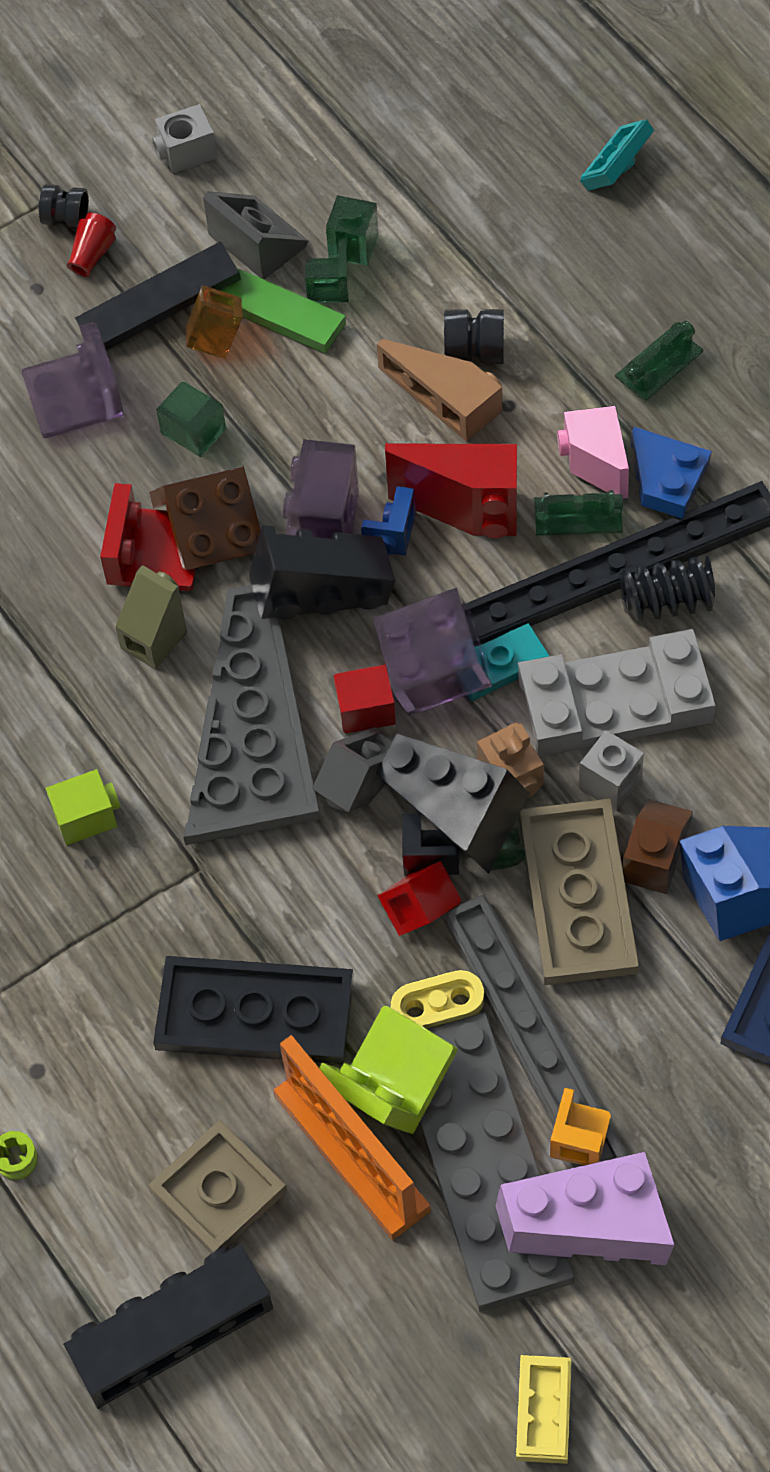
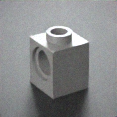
(184, 139)
(611, 769)

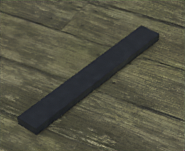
(598, 571)

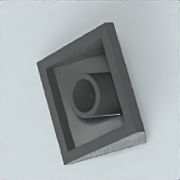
(251, 231)

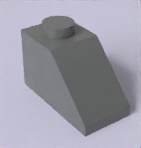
(350, 770)

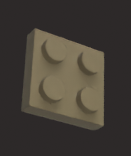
(217, 1188)

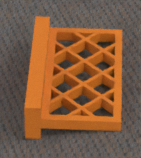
(348, 1143)

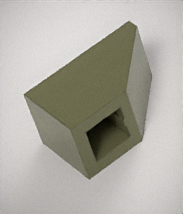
(151, 618)

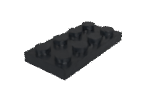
(253, 1008)

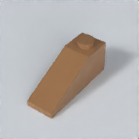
(443, 384)

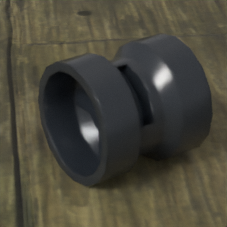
(63, 206)

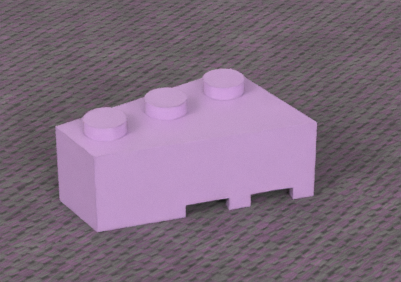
(588, 1210)

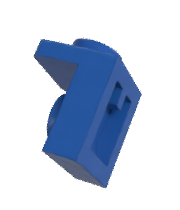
(396, 524)

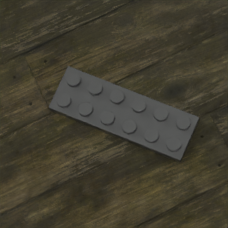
(475, 1148)

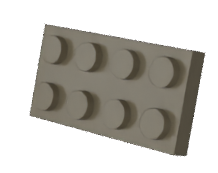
(578, 892)

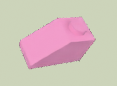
(595, 448)

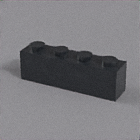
(168, 1325)

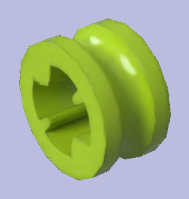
(27, 1163)

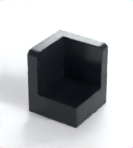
(426, 847)

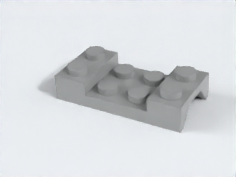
(617, 692)

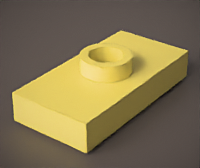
(543, 1409)

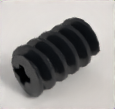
(667, 588)

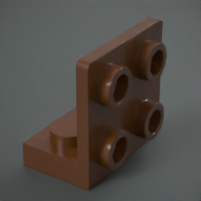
(210, 517)

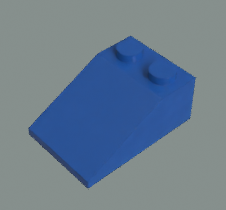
(729, 877)

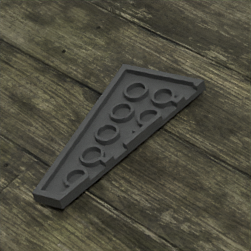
(252, 740)

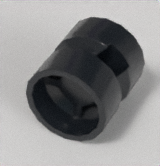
(474, 336)

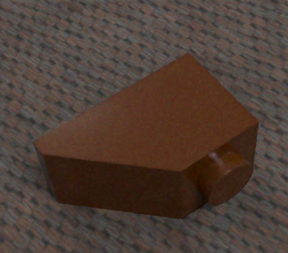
(655, 845)

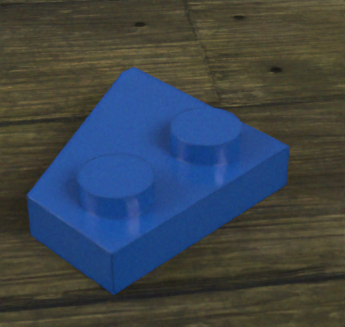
(667, 471)

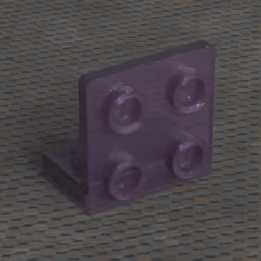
(74, 388)

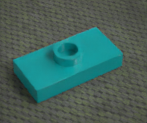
(617, 155)
(504, 654)

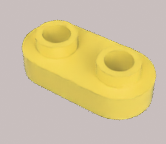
(436, 995)

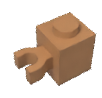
(513, 751)

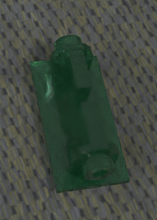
(660, 361)
(578, 514)

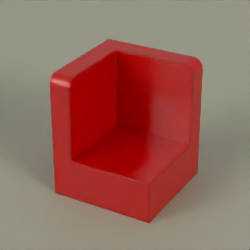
(365, 699)
(419, 898)

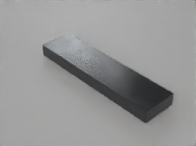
(161, 295)

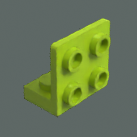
(394, 1071)

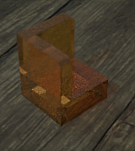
(214, 322)

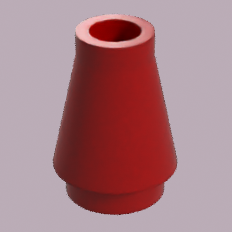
(91, 242)

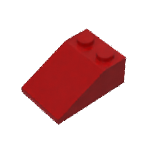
(459, 484)

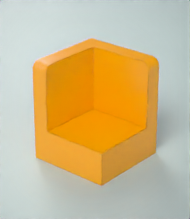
(578, 1131)

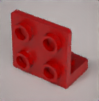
(137, 539)

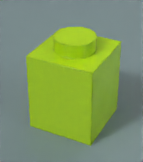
(83, 806)

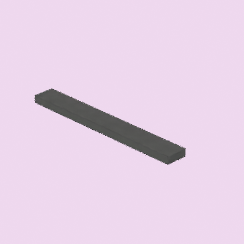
(521, 1012)

